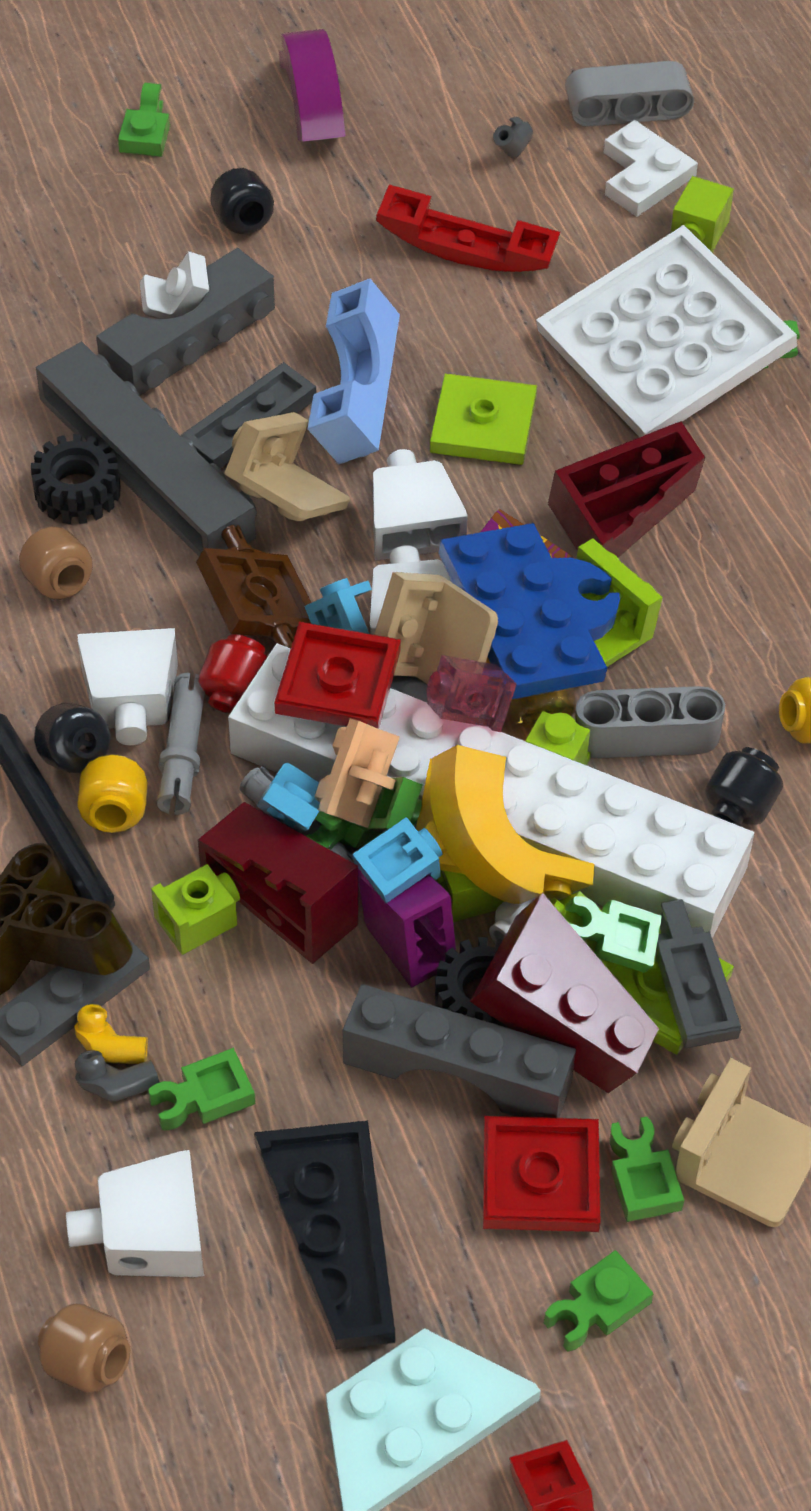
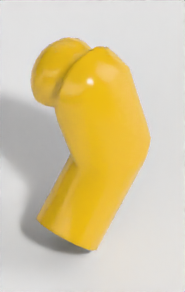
(98, 1035)

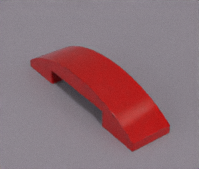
(463, 240)

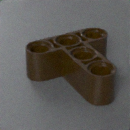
(50, 924)

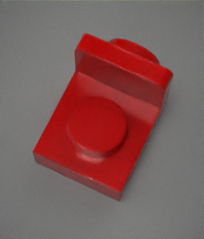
(551, 1479)

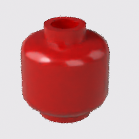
(230, 670)

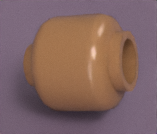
(55, 562)
(84, 1348)

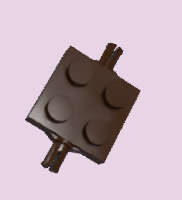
(254, 589)

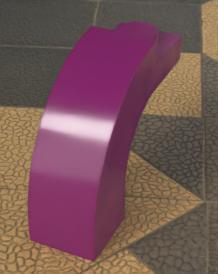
(313, 84)

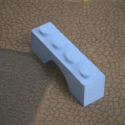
(364, 331)

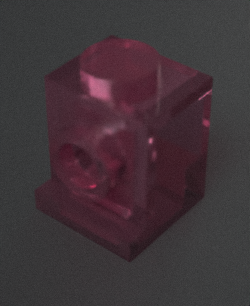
(470, 692)

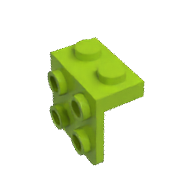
(637, 606)

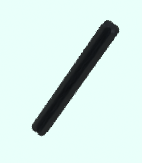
(50, 817)

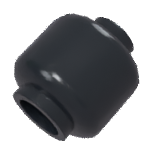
(242, 201)
(71, 736)
(744, 787)

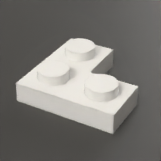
(651, 167)

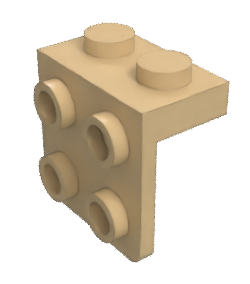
(265, 468)
(434, 621)
(743, 1149)

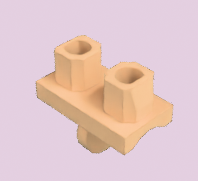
(357, 773)

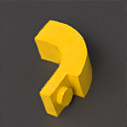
(480, 838)

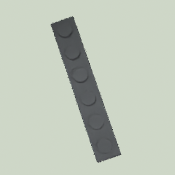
(149, 452)

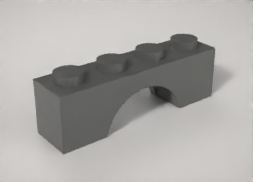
(154, 349)
(402, 1035)

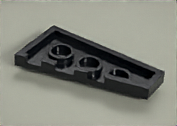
(333, 1215)

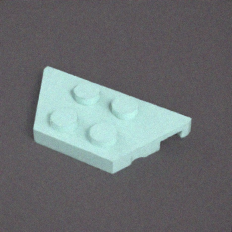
(416, 1415)

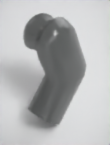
(513, 138)
(109, 1082)

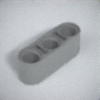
(629, 93)
(651, 721)

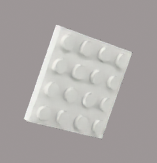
(666, 333)

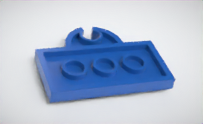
(543, 619)

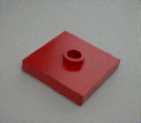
(337, 675)
(541, 1174)

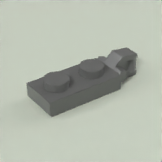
(694, 980)

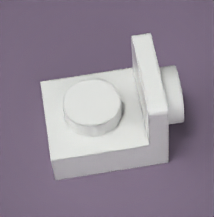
(180, 293)

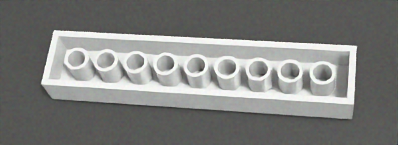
(640, 841)

